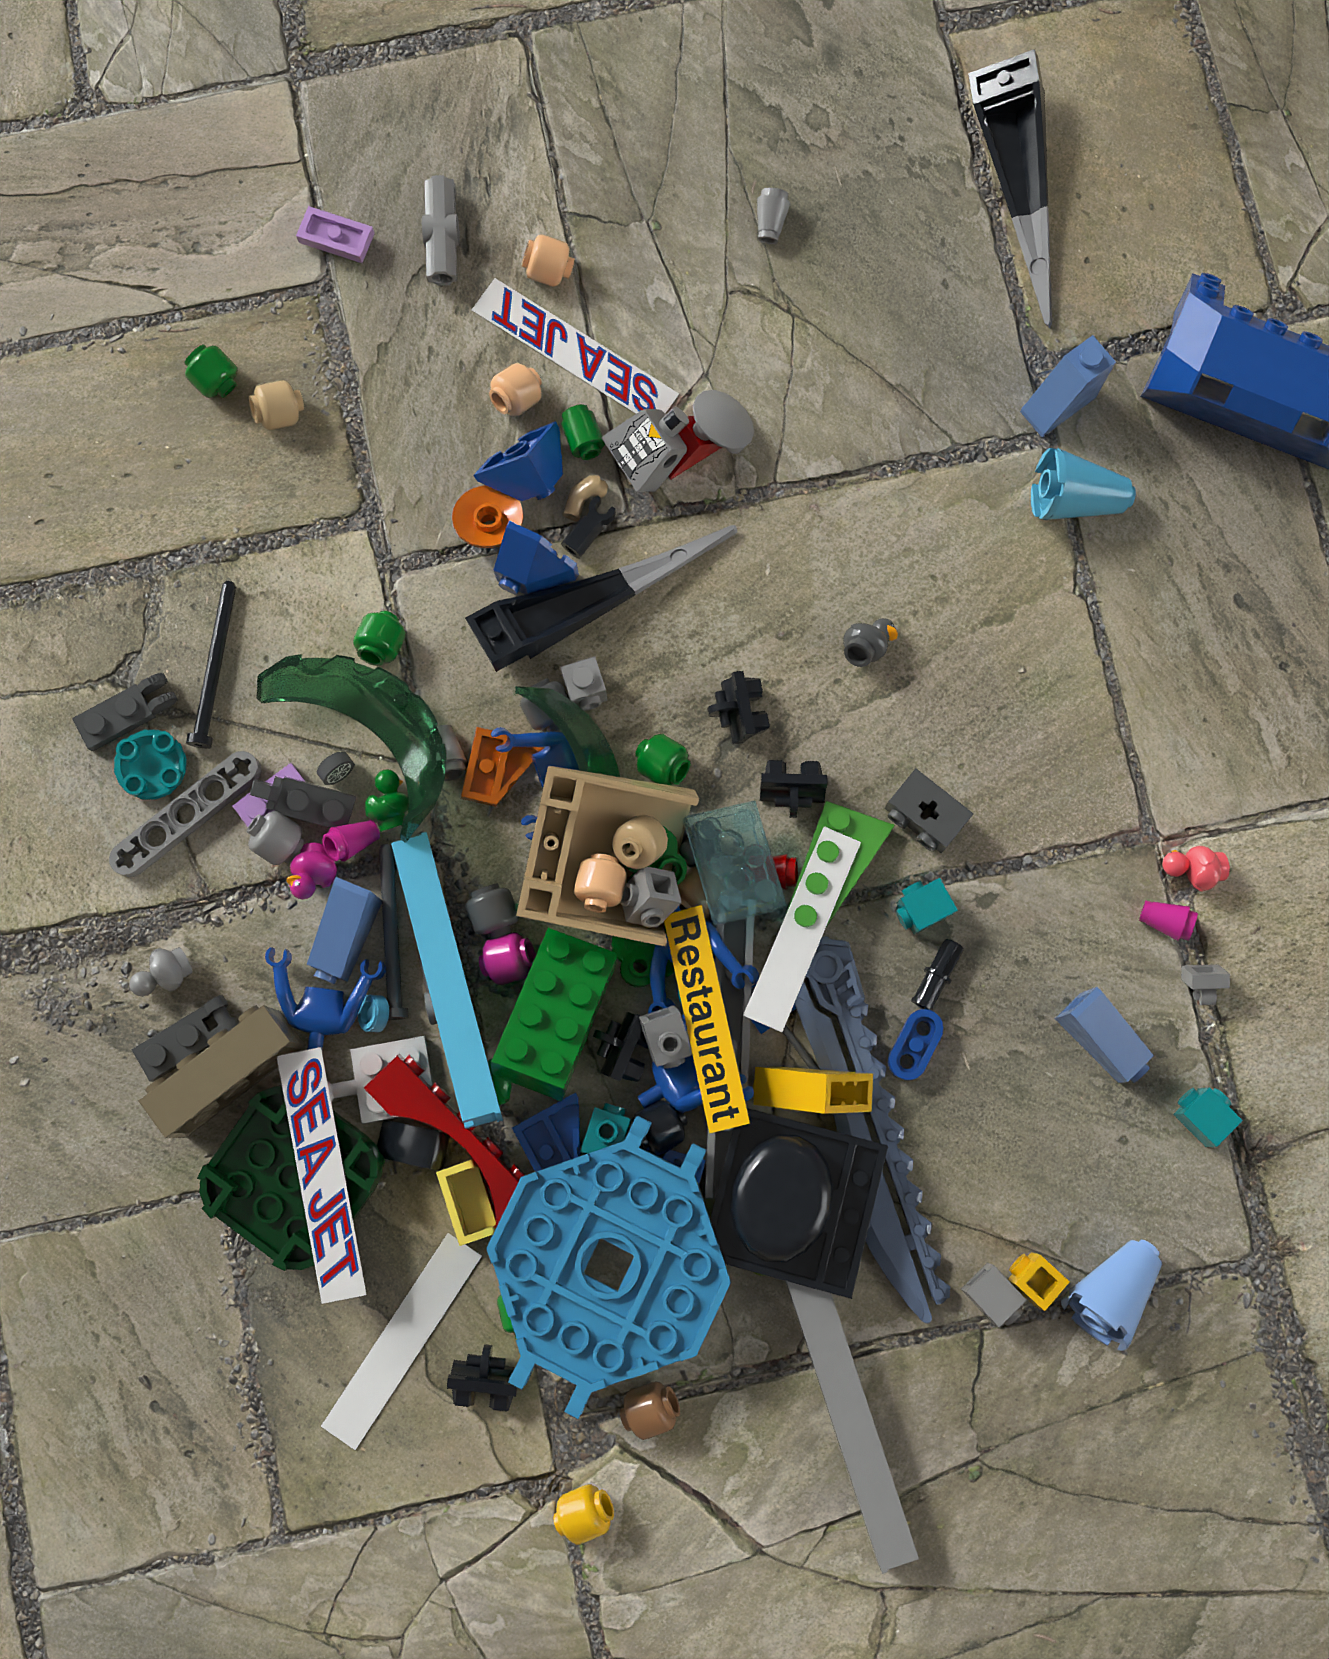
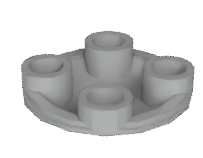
(722, 421)

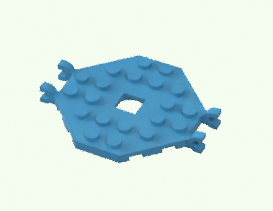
(580, 1323)

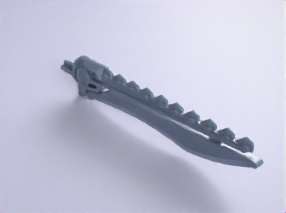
(840, 993)

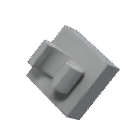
(1205, 981)

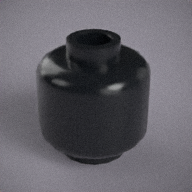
(666, 1127)

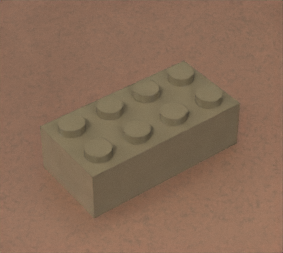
(220, 1073)

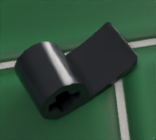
(413, 1145)

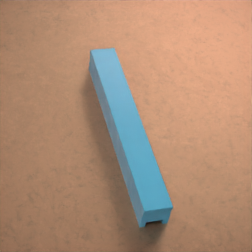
(446, 982)

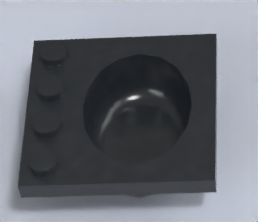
(797, 1201)

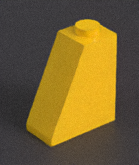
(813, 1090)

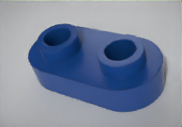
(916, 1046)

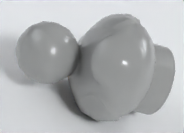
(166, 970)

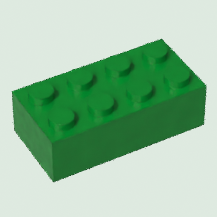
(554, 1014)

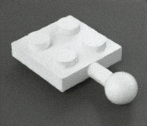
(368, 1062)

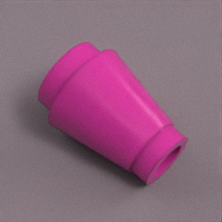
(349, 839)
(1170, 919)

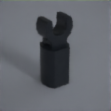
(587, 529)

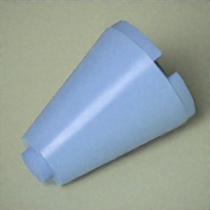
(1115, 1293)

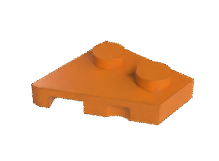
(493, 772)

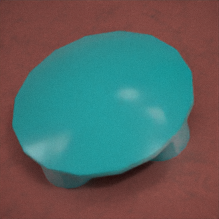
(150, 764)

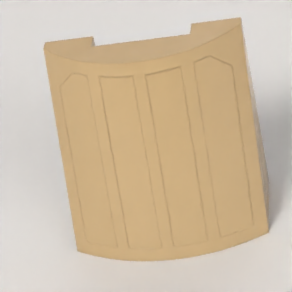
(579, 819)

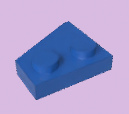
(551, 1134)

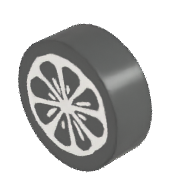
(335, 768)

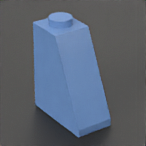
(1069, 386)
(343, 930)
(1106, 1035)

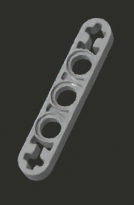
(168, 819)

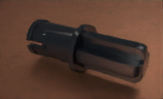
(938, 974)

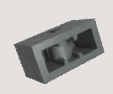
(913, 798)

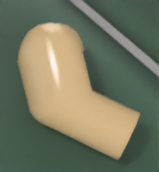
(580, 493)

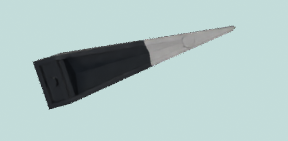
(1013, 121)
(543, 618)

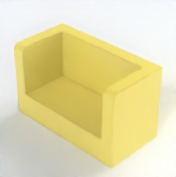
(467, 1201)

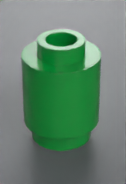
(582, 432)

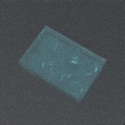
(734, 862)

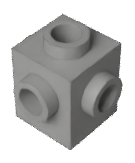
(650, 897)

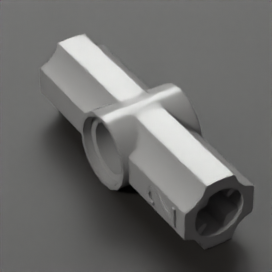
(440, 230)

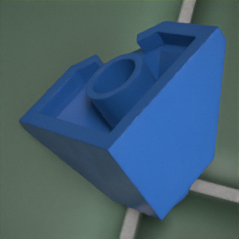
(526, 467)
(529, 563)

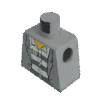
(648, 446)

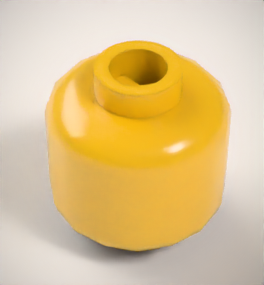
(583, 1514)

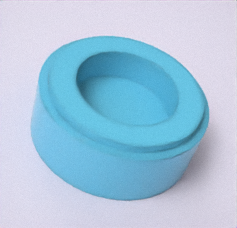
(373, 1013)

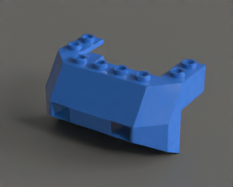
(1271, 370)

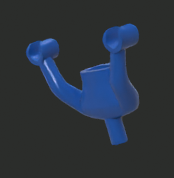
(556, 754)
(719, 949)
(320, 1009)
(680, 1086)

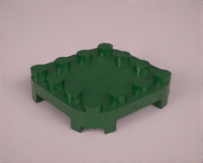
(257, 1186)

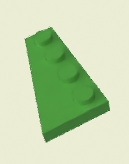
(856, 825)

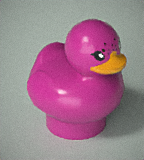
(311, 869)

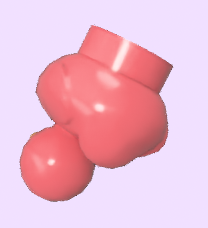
(1201, 865)

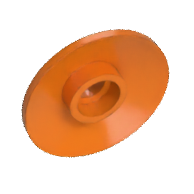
(484, 505)

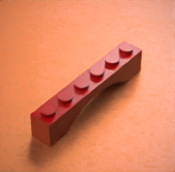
(406, 1094)

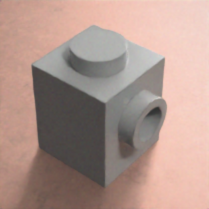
(584, 683)
(666, 1037)
(994, 1295)

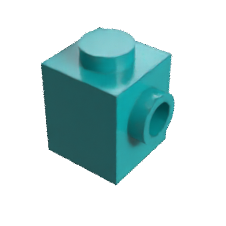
(924, 905)
(1207, 1115)
(606, 1128)

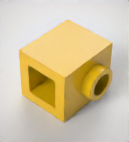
(1037, 1280)

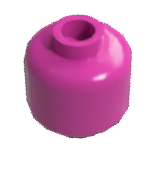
(507, 958)

